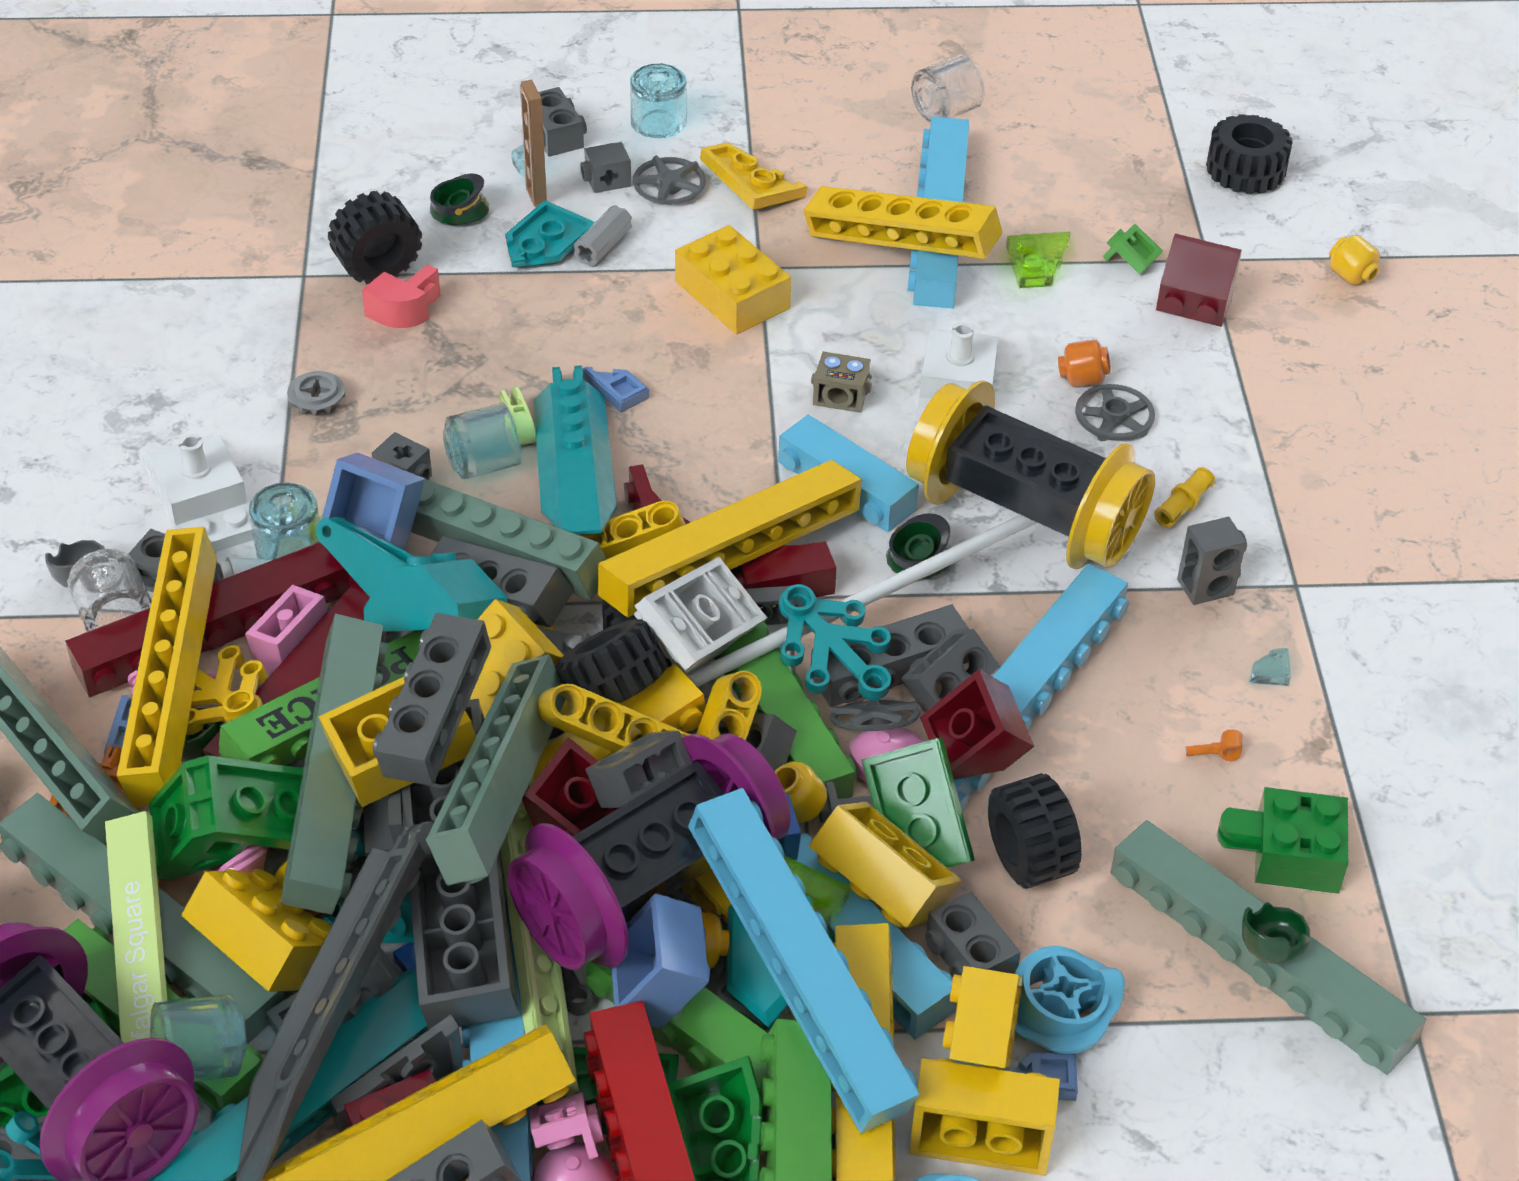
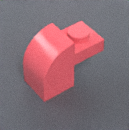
(400, 302)

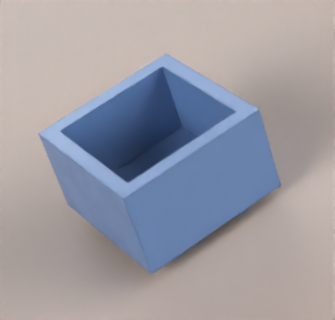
(374, 497)
(663, 960)

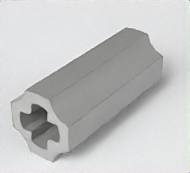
(602, 235)

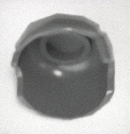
(67, 557)

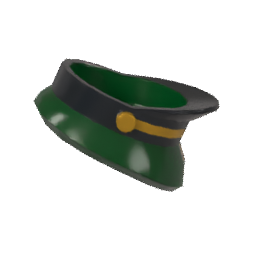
(459, 200)
(917, 541)

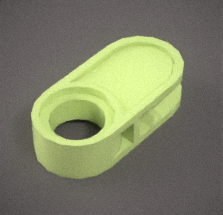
(520, 415)

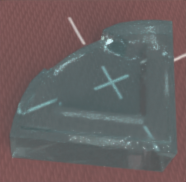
(1272, 668)

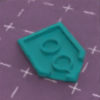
(545, 235)
(748, 975)

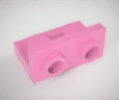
(564, 1118)

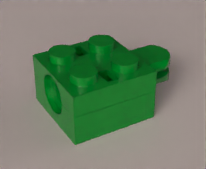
(1295, 837)

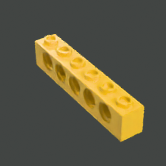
(903, 221)

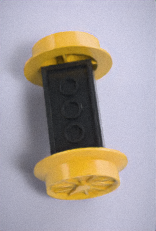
(1031, 473)

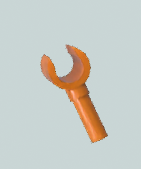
(1228, 749)

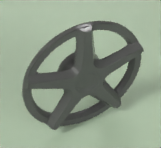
(669, 180)
(1115, 411)
(875, 715)

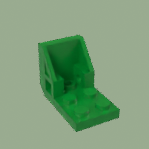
(220, 808)

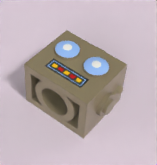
(841, 382)

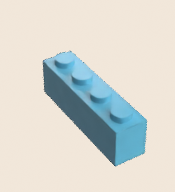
(885, 492)

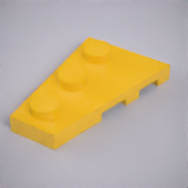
(749, 180)

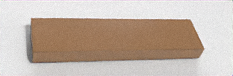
(533, 142)

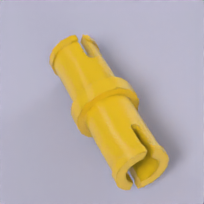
(1184, 497)

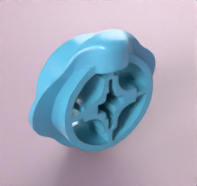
(1068, 987)

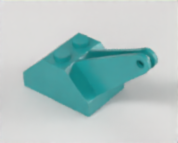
(406, 587)

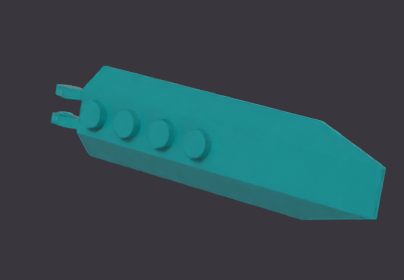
(574, 455)

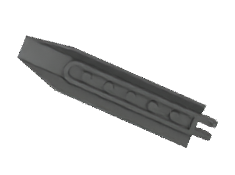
(327, 995)

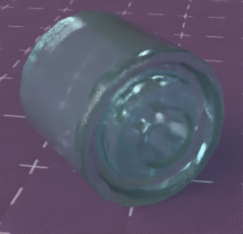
(658, 100)
(481, 441)
(283, 519)
(207, 1030)

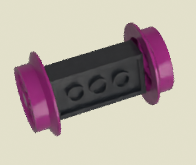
(588, 885)
(110, 1103)

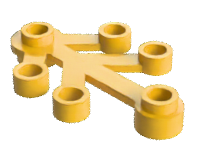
(218, 690)

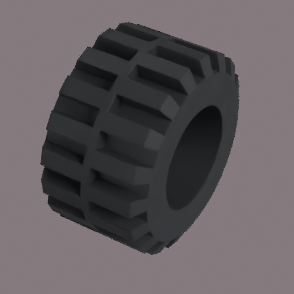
(1249, 153)
(374, 236)
(615, 661)
(1034, 830)

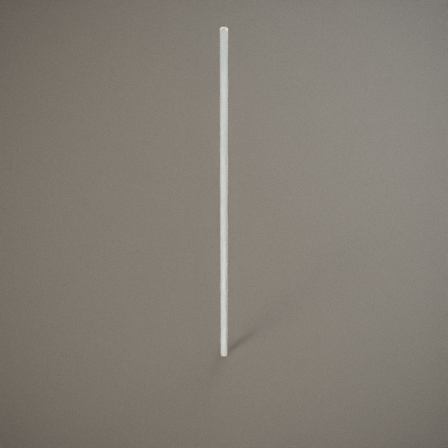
(865, 596)

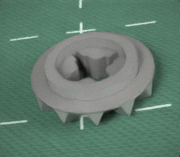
(305, 386)

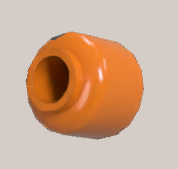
(1084, 363)

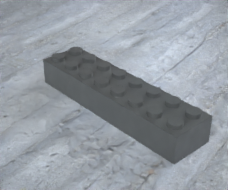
(461, 926)

